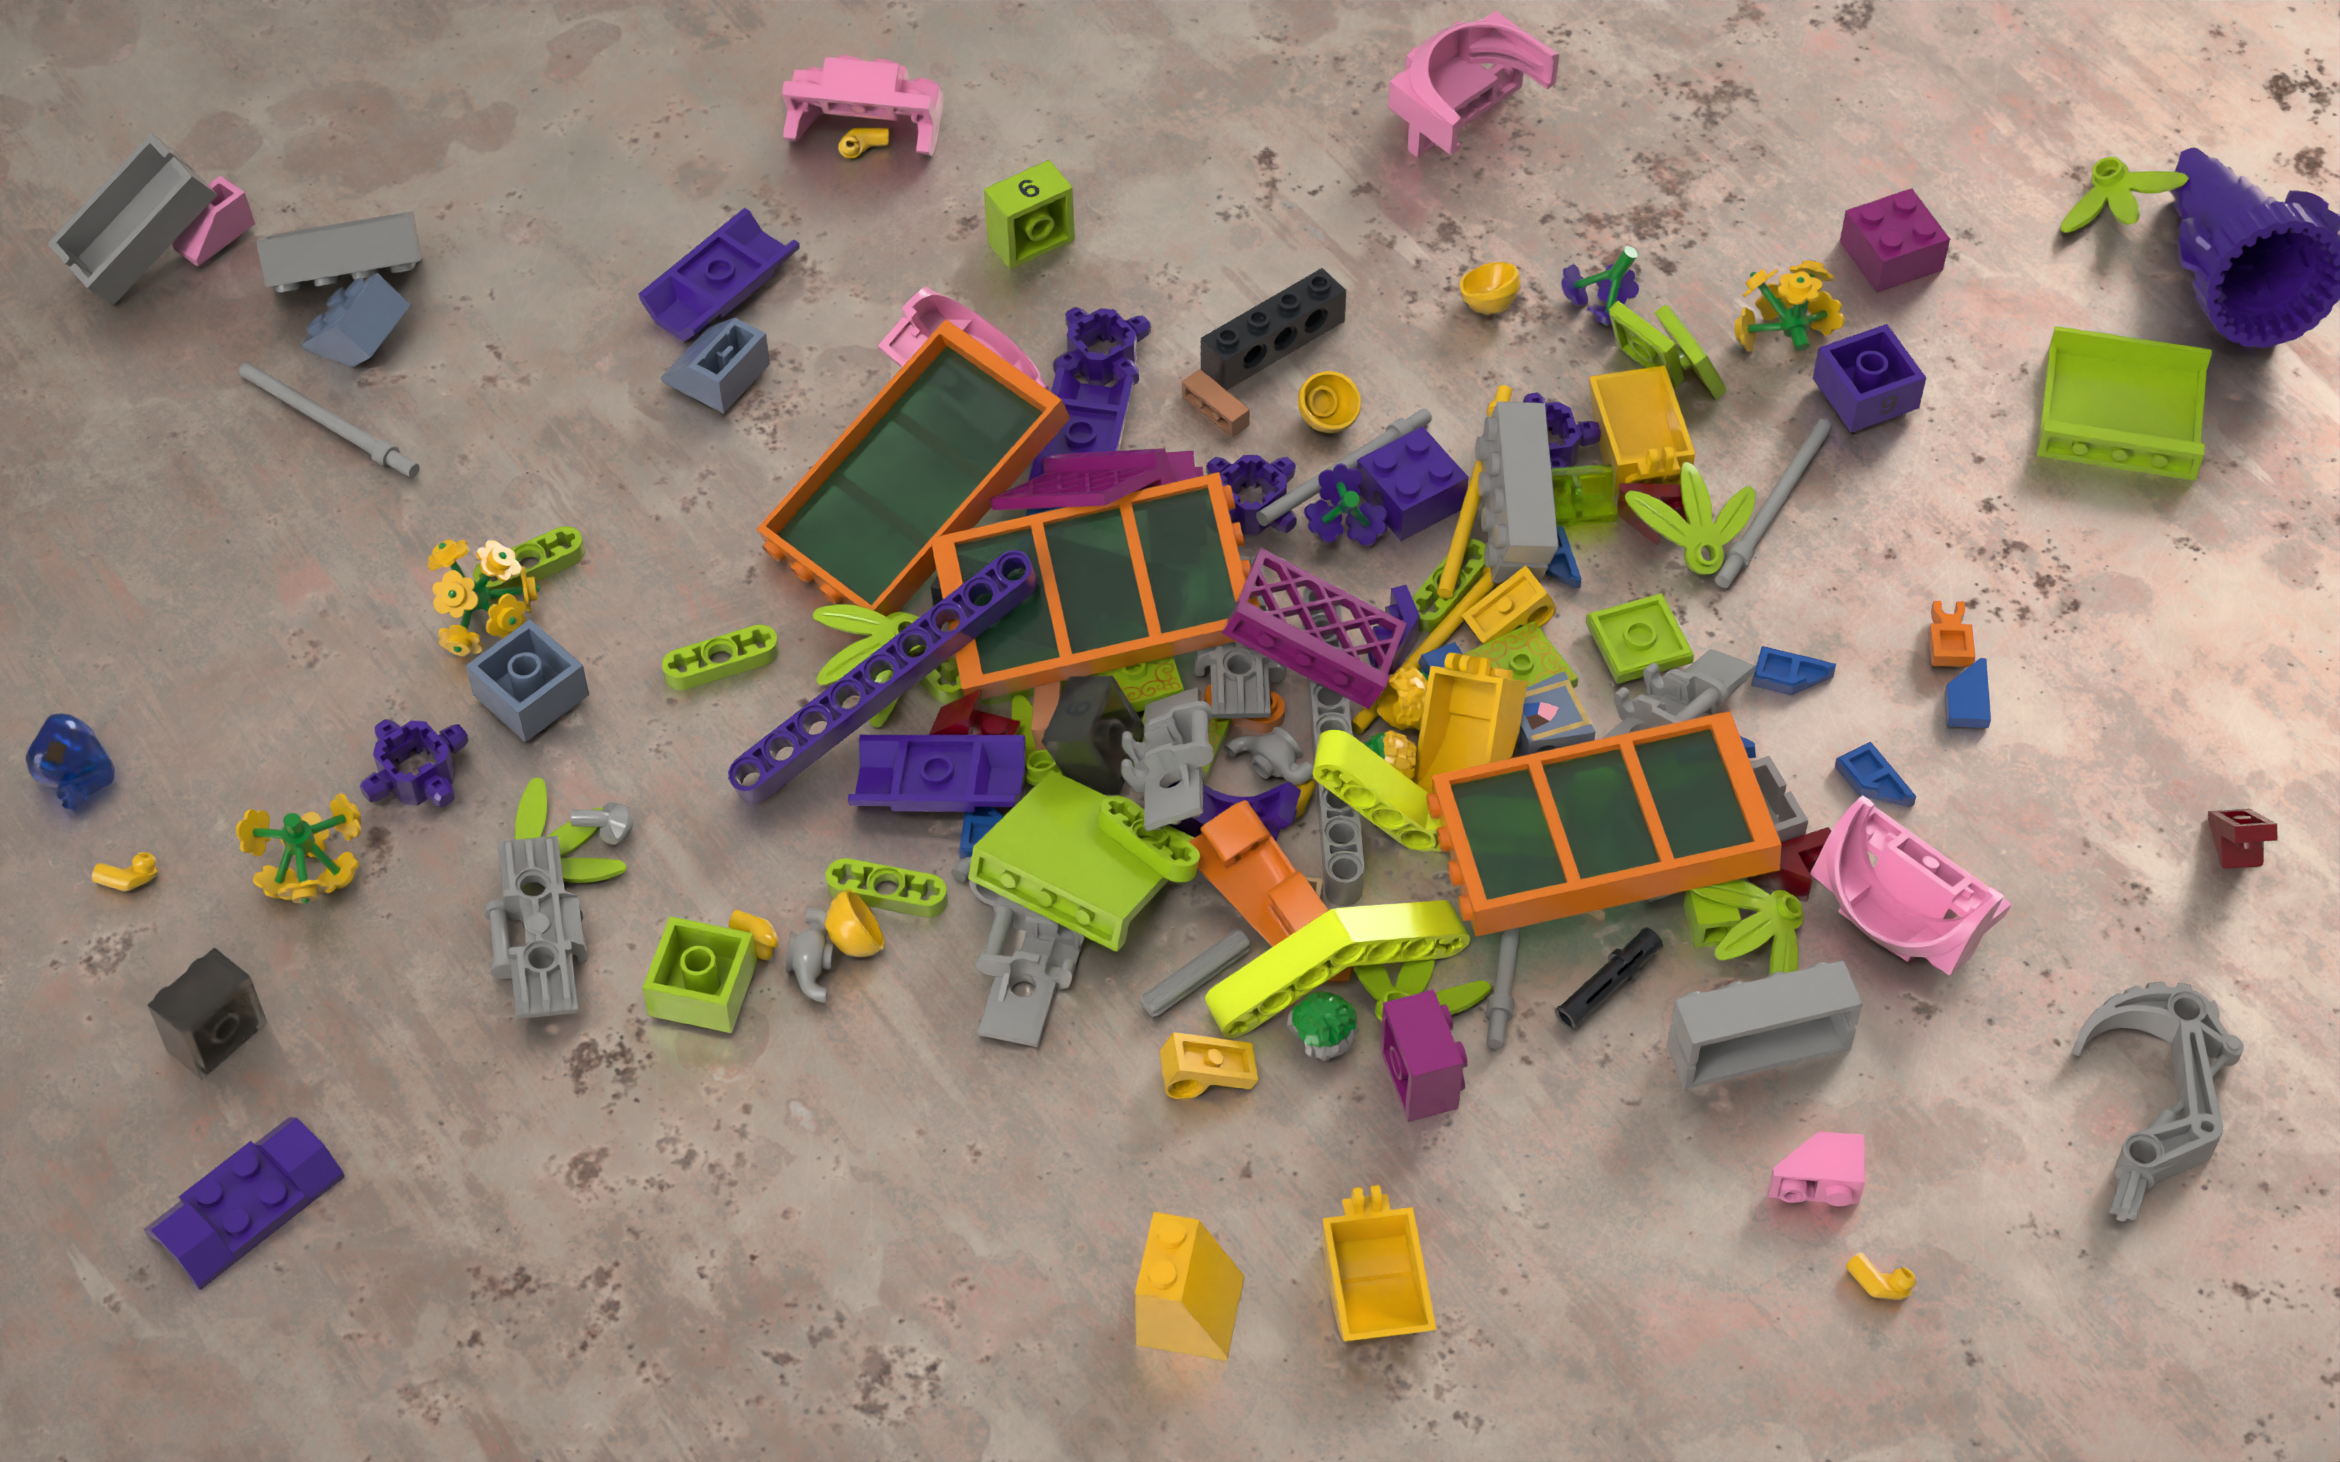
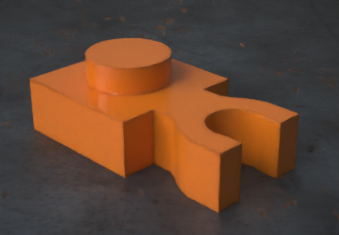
(1950, 639)

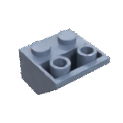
(356, 321)
(720, 364)

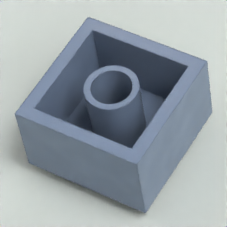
(527, 680)

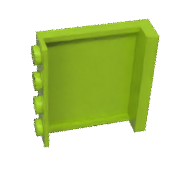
(2124, 403)
(1064, 865)

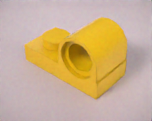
(1512, 603)
(1197, 1061)

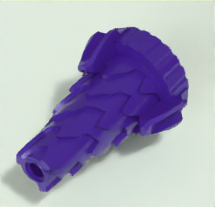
(2257, 262)

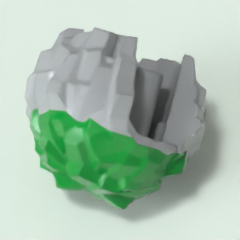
(1324, 1024)

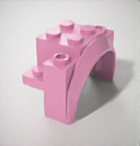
(1450, 88)

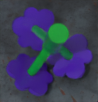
(1614, 285)
(1343, 491)

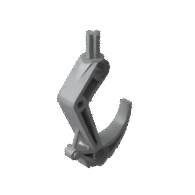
(2169, 1143)

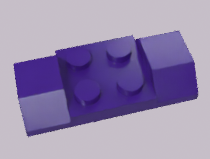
(715, 276)
(1095, 417)
(940, 772)
(245, 1200)

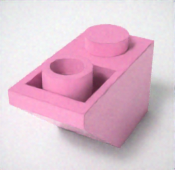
(217, 224)
(1822, 1170)

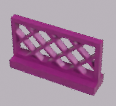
(1088, 479)
(1306, 650)

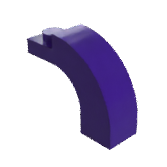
(1274, 808)

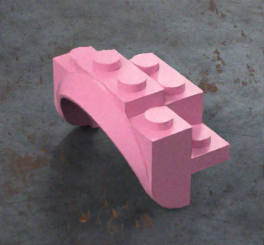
(863, 90)
(928, 311)
(1910, 892)

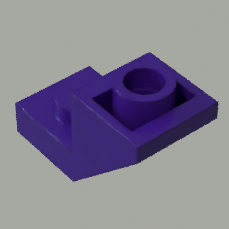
(1403, 608)

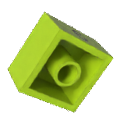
(1029, 214)
(700, 974)

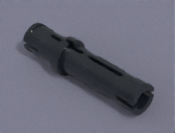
(1621, 966)

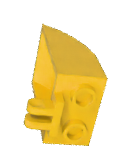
(1640, 426)
(1467, 717)
(1375, 1269)

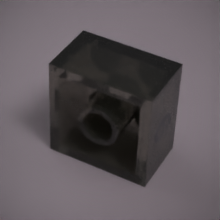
(1089, 730)
(207, 1013)

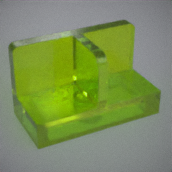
(1584, 495)

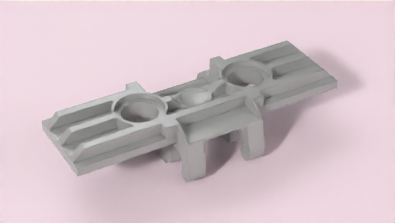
(1239, 676)
(1681, 694)
(1172, 752)
(549, 925)
(1044, 960)

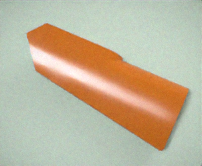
(1257, 876)

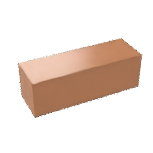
(1215, 403)
(1044, 706)

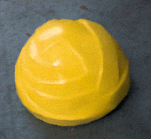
(1491, 287)
(1329, 402)
(853, 926)

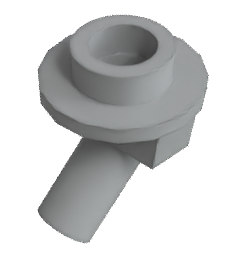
(613, 820)

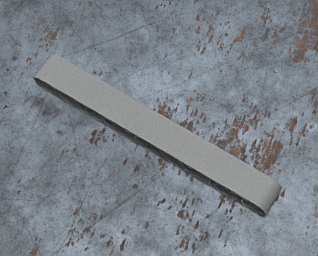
(1346, 860)

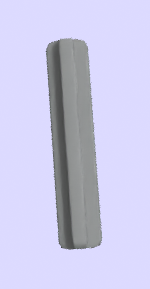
(1196, 973)

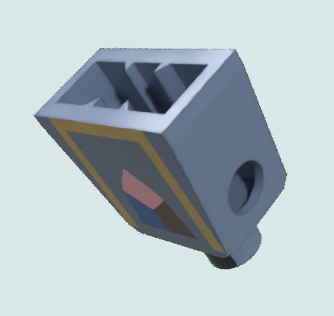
(1552, 717)

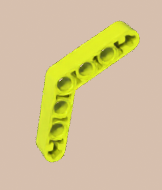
(1375, 790)
(1327, 947)

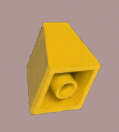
(1186, 1290)

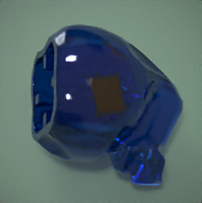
(70, 759)

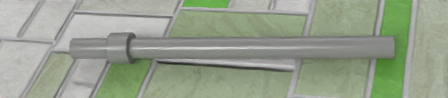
(381, 451)
(1311, 487)
(1742, 551)
(1500, 1003)

